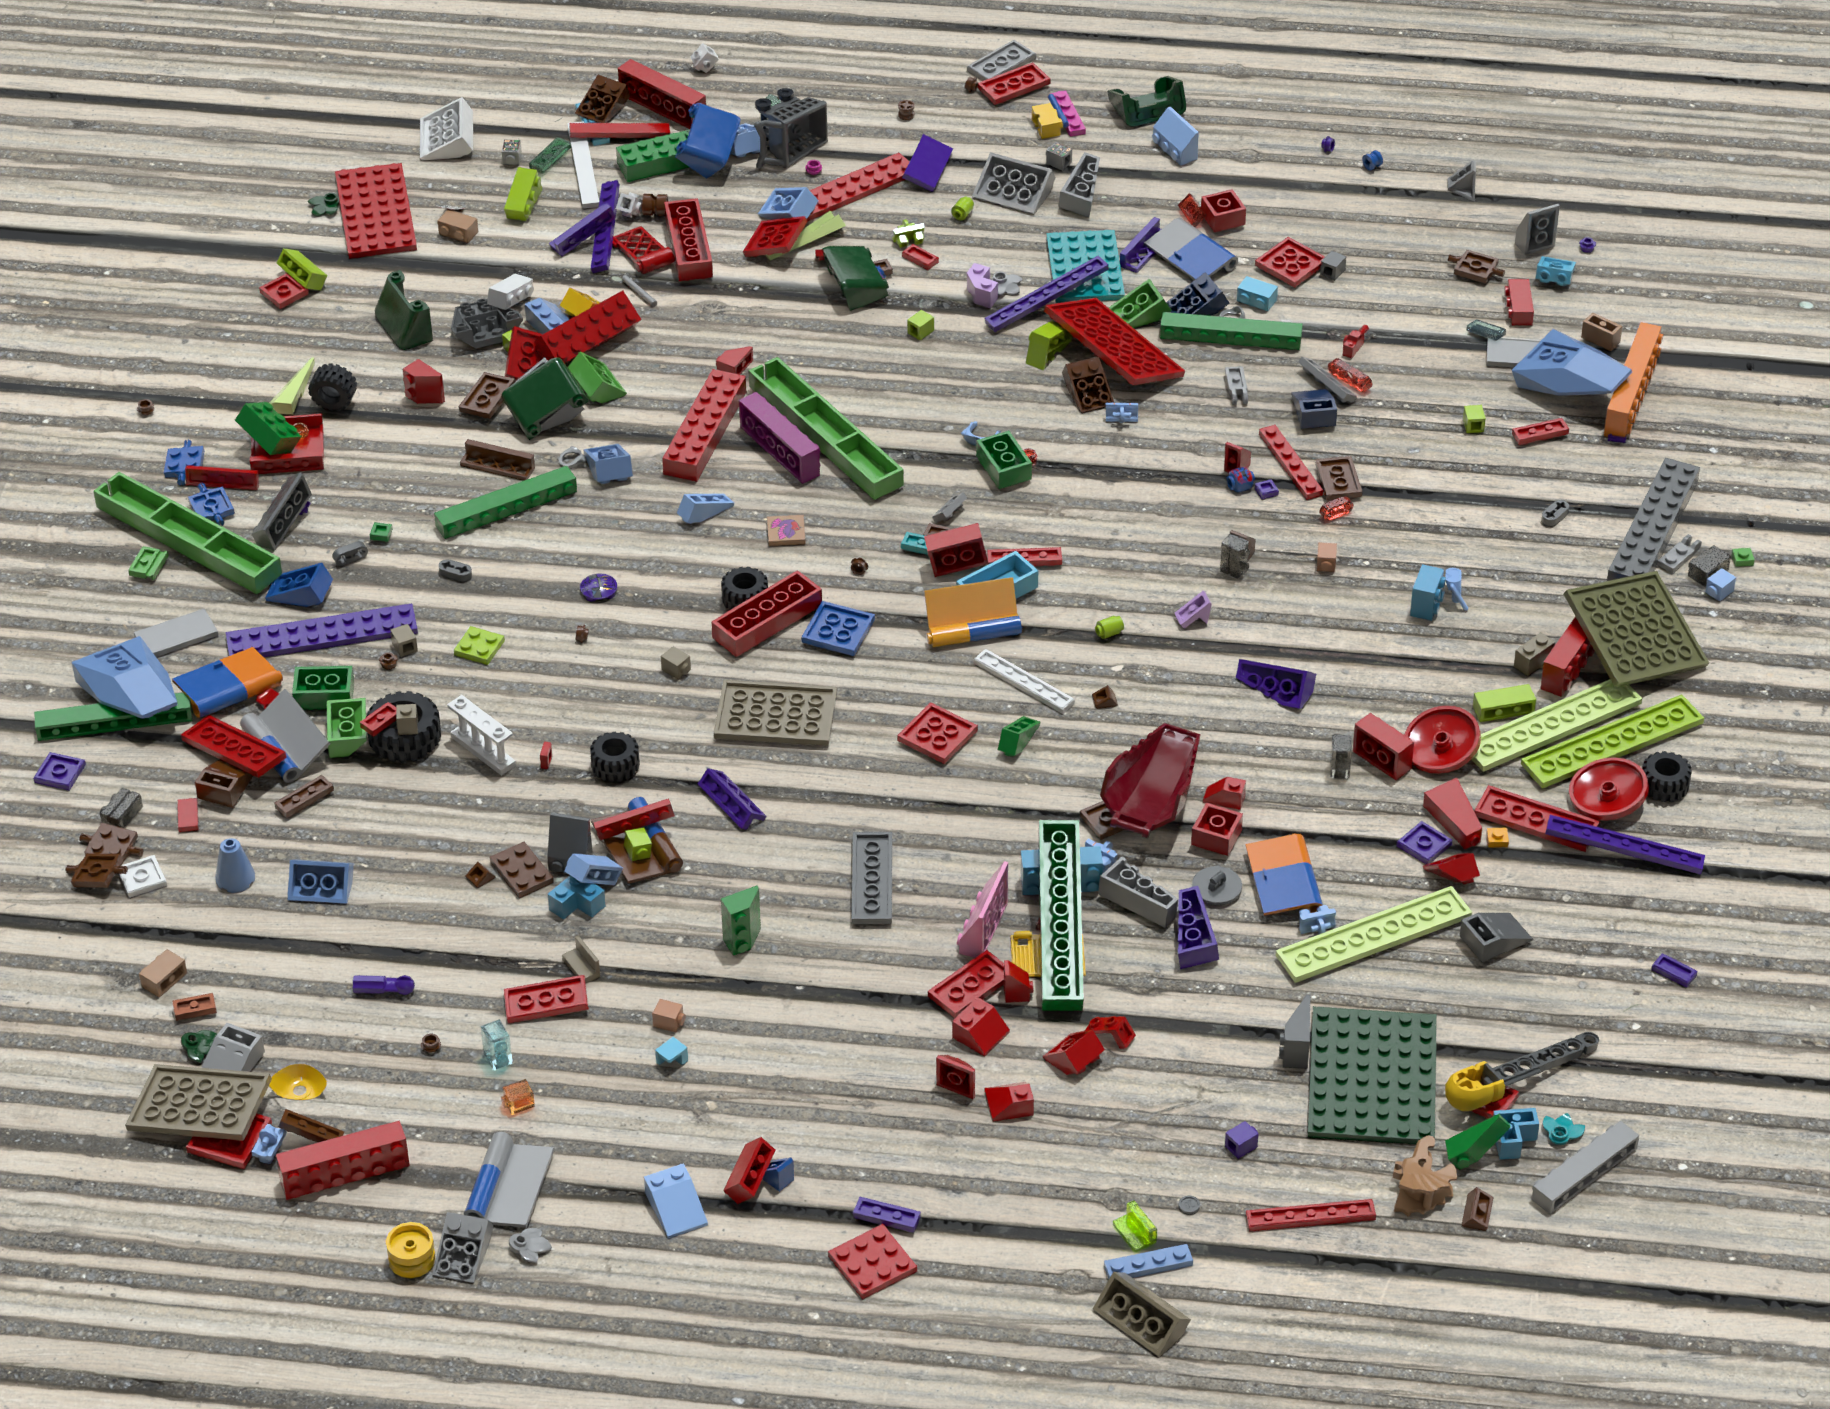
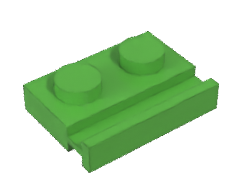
(148, 563)

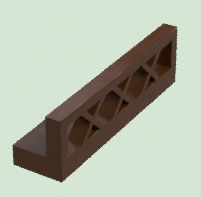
(499, 457)

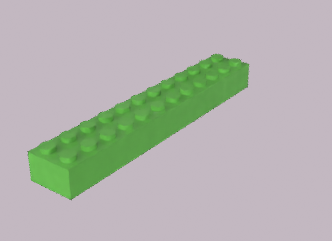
(827, 428)
(188, 532)

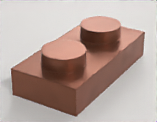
(194, 1006)

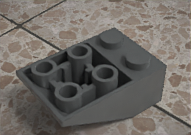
(1492, 934)

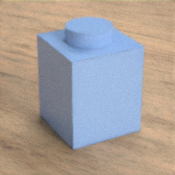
(1720, 584)

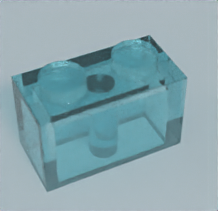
(496, 1044)

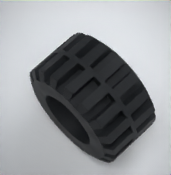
(332, 387)
(742, 585)
(614, 756)
(1667, 776)

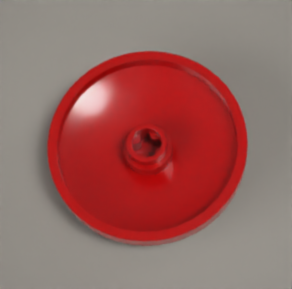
(1443, 739)
(1608, 789)

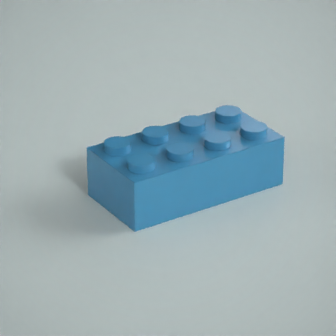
(1090, 866)

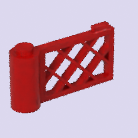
(651, 259)

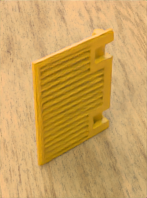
(1029, 956)

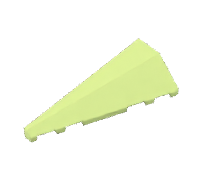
(824, 225)
(287, 398)

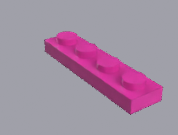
(1076, 125)

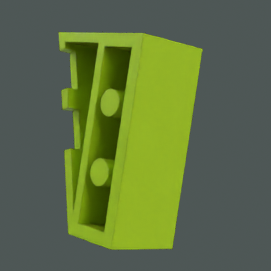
(523, 194)
(1045, 343)

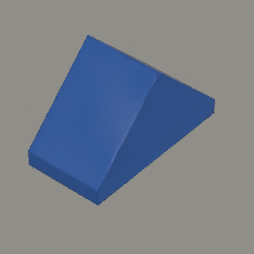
(780, 1173)

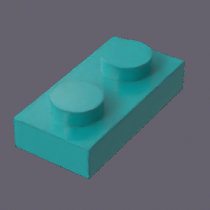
(914, 542)

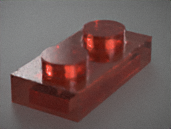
(1192, 210)

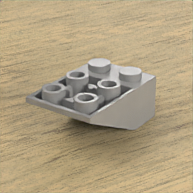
(234, 1049)
(462, 1247)

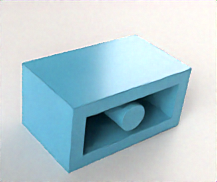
(1257, 293)

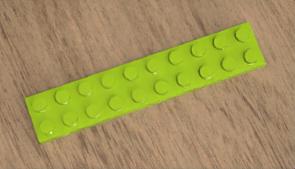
(1612, 740)

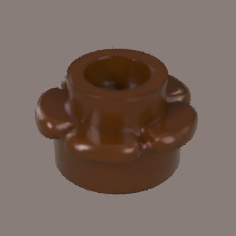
(971, 84)
(145, 407)
(859, 566)
(581, 633)
(388, 661)
(430, 1042)

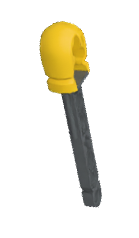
(1467, 1093)

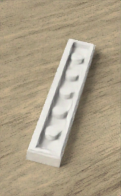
(1024, 681)

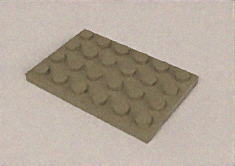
(775, 712)
(198, 1102)

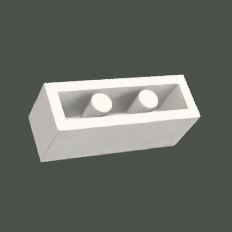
(510, 291)

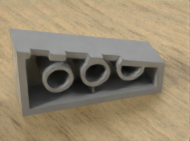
(1137, 893)

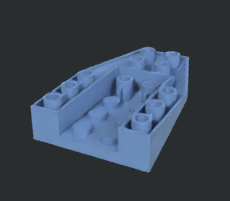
(1568, 367)
(126, 679)

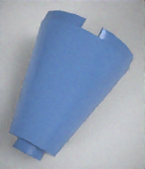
(233, 867)

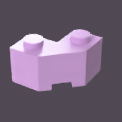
(981, 287)

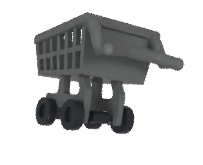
(788, 123)

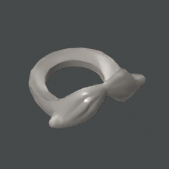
(1235, 310)
(579, 459)

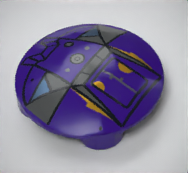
(598, 587)

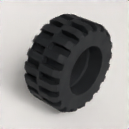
(407, 747)

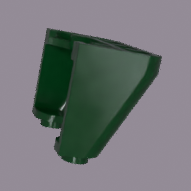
(1151, 106)
(855, 274)
(403, 321)
(542, 394)

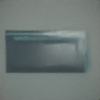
(1486, 329)

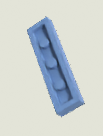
(1151, 1262)

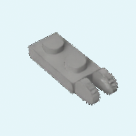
(1236, 384)
(1679, 554)

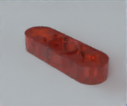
(1340, 370)

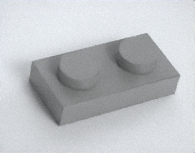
(946, 510)

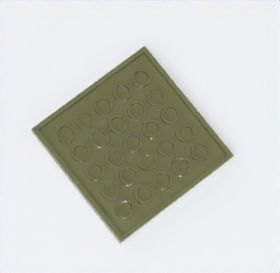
(1636, 628)

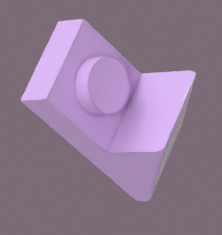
(1196, 608)

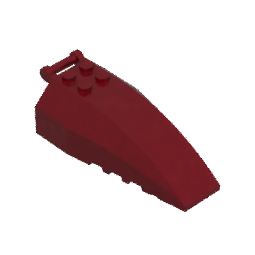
(1151, 780)

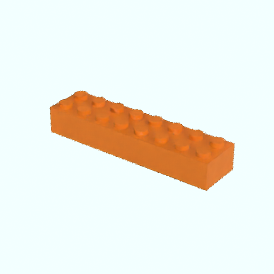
(1630, 392)

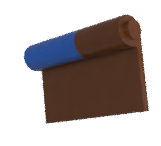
(663, 857)

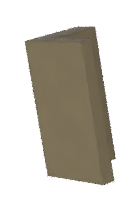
(582, 961)

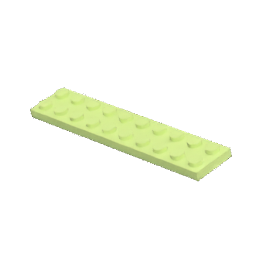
(1553, 723)
(1373, 934)

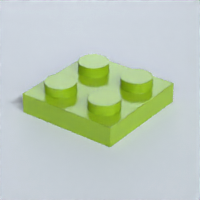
(479, 645)

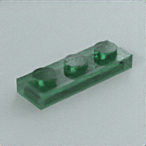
(550, 155)

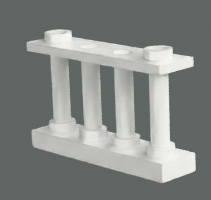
(477, 744)

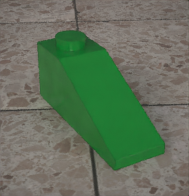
(1017, 735)
(1474, 1142)

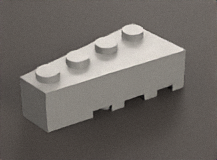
(1080, 186)

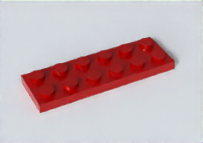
(233, 746)
(1526, 814)

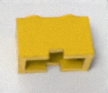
(1047, 120)

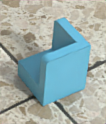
(671, 1051)

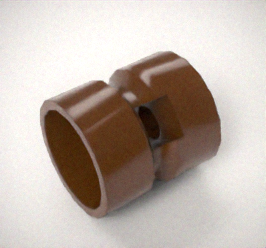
(654, 204)

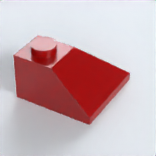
(1455, 868)
(955, 1075)
(1010, 1101)

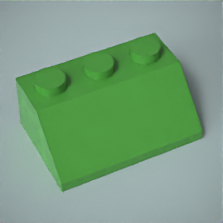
(595, 379)
(344, 726)

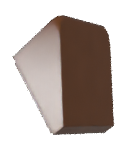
(1104, 698)
(479, 875)

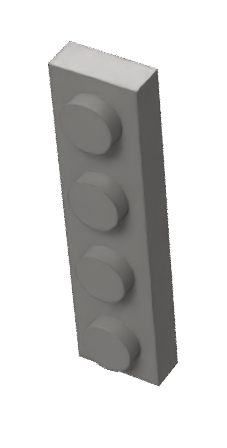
(1331, 383)

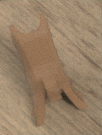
(1419, 1185)

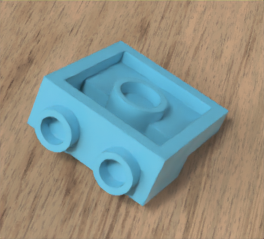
(1555, 270)

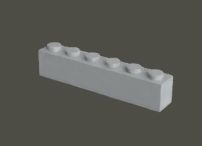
(1585, 1167)

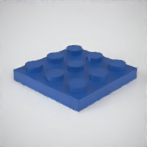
(838, 628)

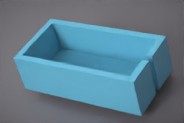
(1012, 565)

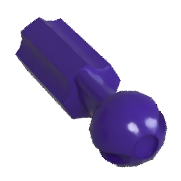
(381, 984)

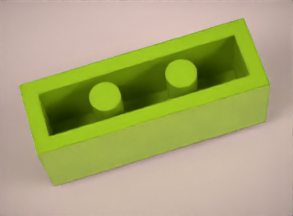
(302, 269)
(1504, 703)

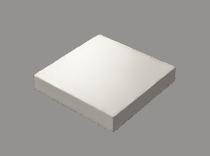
(142, 876)

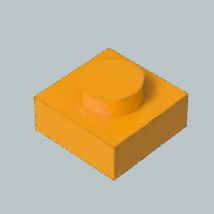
(1497, 837)

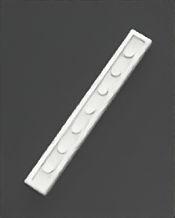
(584, 171)

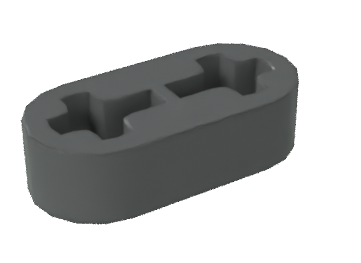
(1552, 516)
(350, 553)
(455, 570)

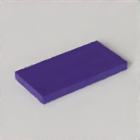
(927, 163)

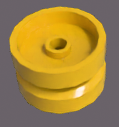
(410, 1250)

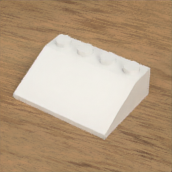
(447, 132)

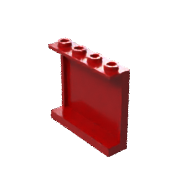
(305, 456)

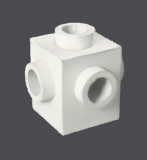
(704, 58)
(629, 204)

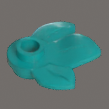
(1562, 1129)

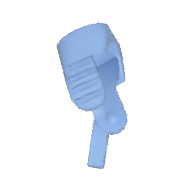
(969, 437)
(1453, 582)

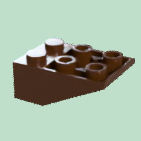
(605, 97)
(1087, 384)
(221, 783)

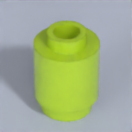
(962, 208)
(1109, 627)

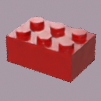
(956, 550)
(1383, 746)

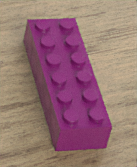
(779, 437)

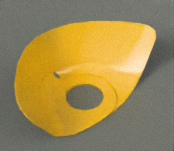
(290, 1077)

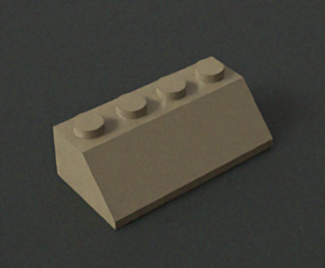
(1141, 1313)

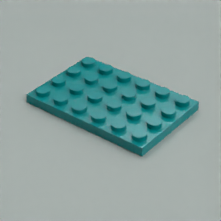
(1073, 249)

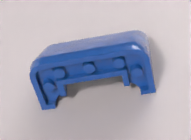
(708, 140)

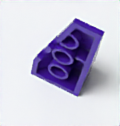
(1283, 684)

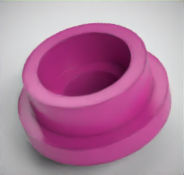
(813, 167)

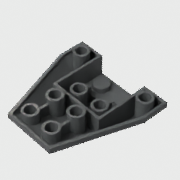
(483, 323)

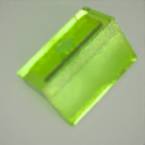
(1136, 1227)

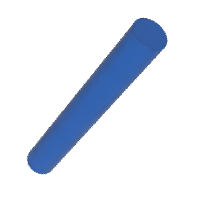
(1055, 105)

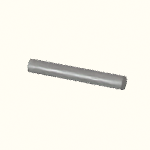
(639, 290)

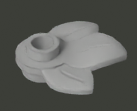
(1007, 283)
(529, 1244)

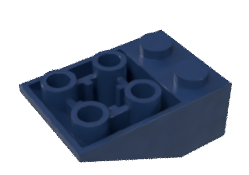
(1199, 298)
(1315, 408)

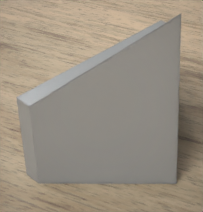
(1464, 181)

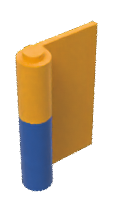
(972, 612)

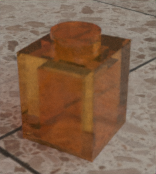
(518, 1097)

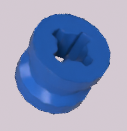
(1372, 160)

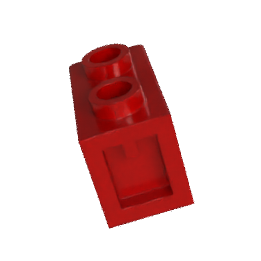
(1117, 1026)

